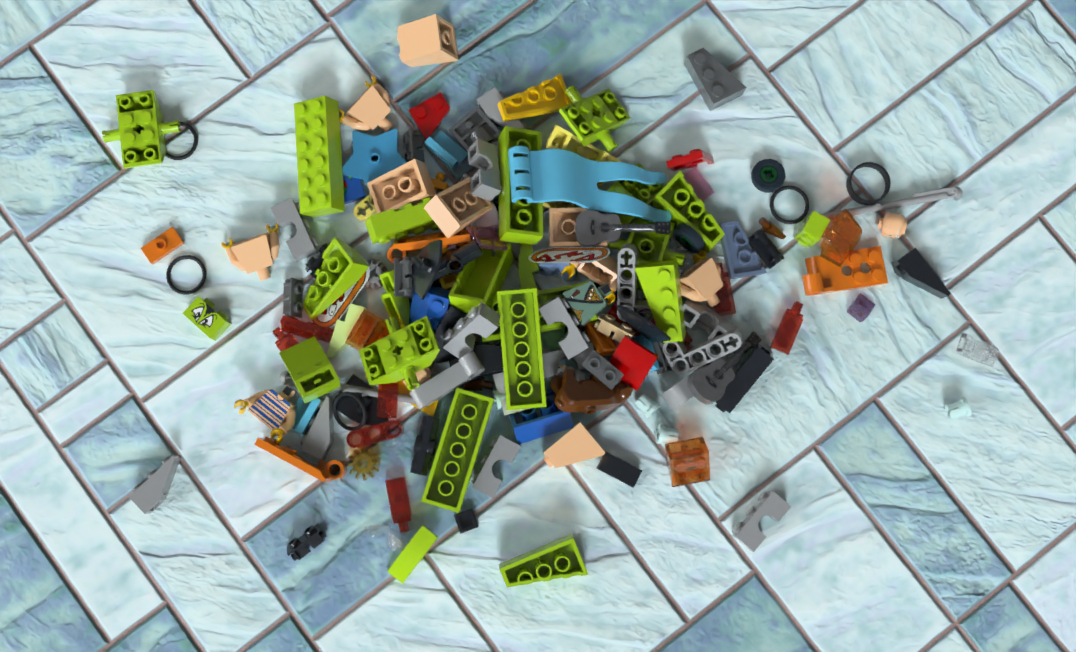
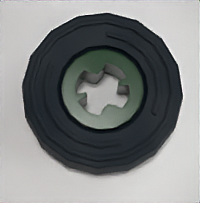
(777, 174)
(689, 238)

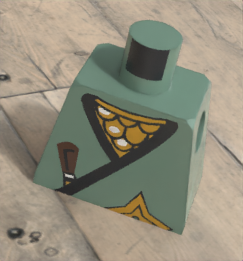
(586, 301)

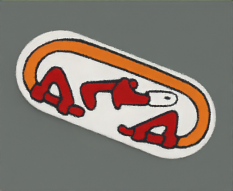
(569, 255)
(340, 306)

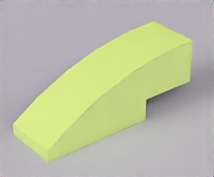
(342, 331)

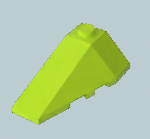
(337, 274)

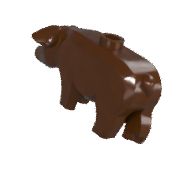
(588, 394)

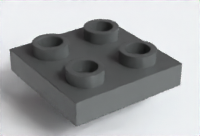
(473, 127)

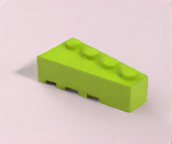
(686, 208)
(400, 223)
(663, 293)
(544, 563)

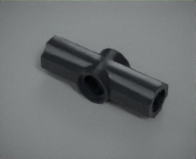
(455, 259)
(425, 445)

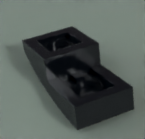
(619, 469)

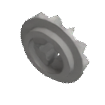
(375, 282)

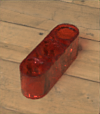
(365, 433)

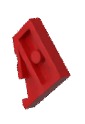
(430, 114)
(690, 160)

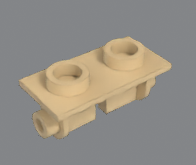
(609, 324)

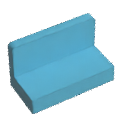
(446, 150)
(304, 414)

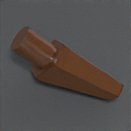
(770, 228)
(478, 384)

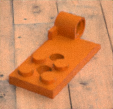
(412, 243)
(827, 277)
(321, 471)

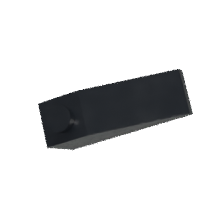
(917, 271)

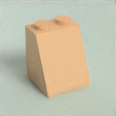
(427, 42)
(573, 448)

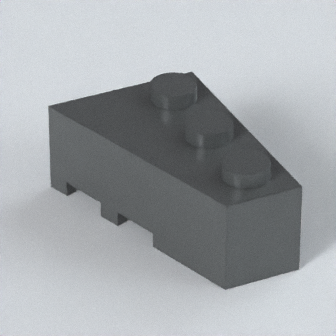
(712, 79)

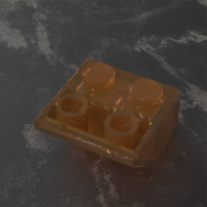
(840, 238)
(367, 330)
(688, 461)

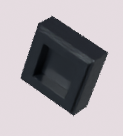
(466, 520)

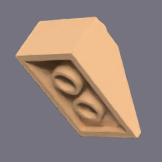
(402, 186)
(456, 208)
(562, 227)

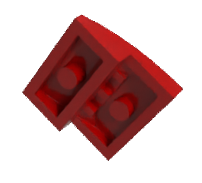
(633, 361)

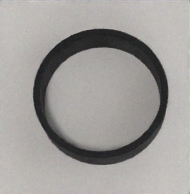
(881, 170)

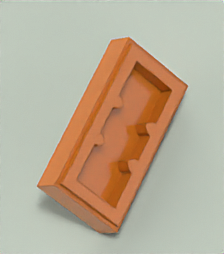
(162, 245)
(601, 342)

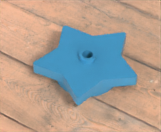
(368, 148)

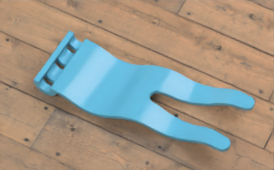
(574, 179)

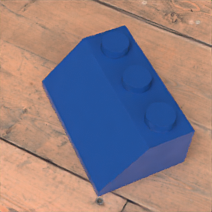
(434, 306)
(541, 421)

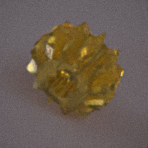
(365, 470)

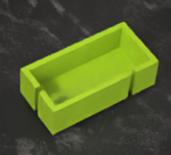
(481, 279)

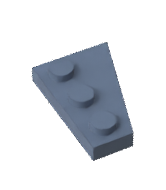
(738, 253)

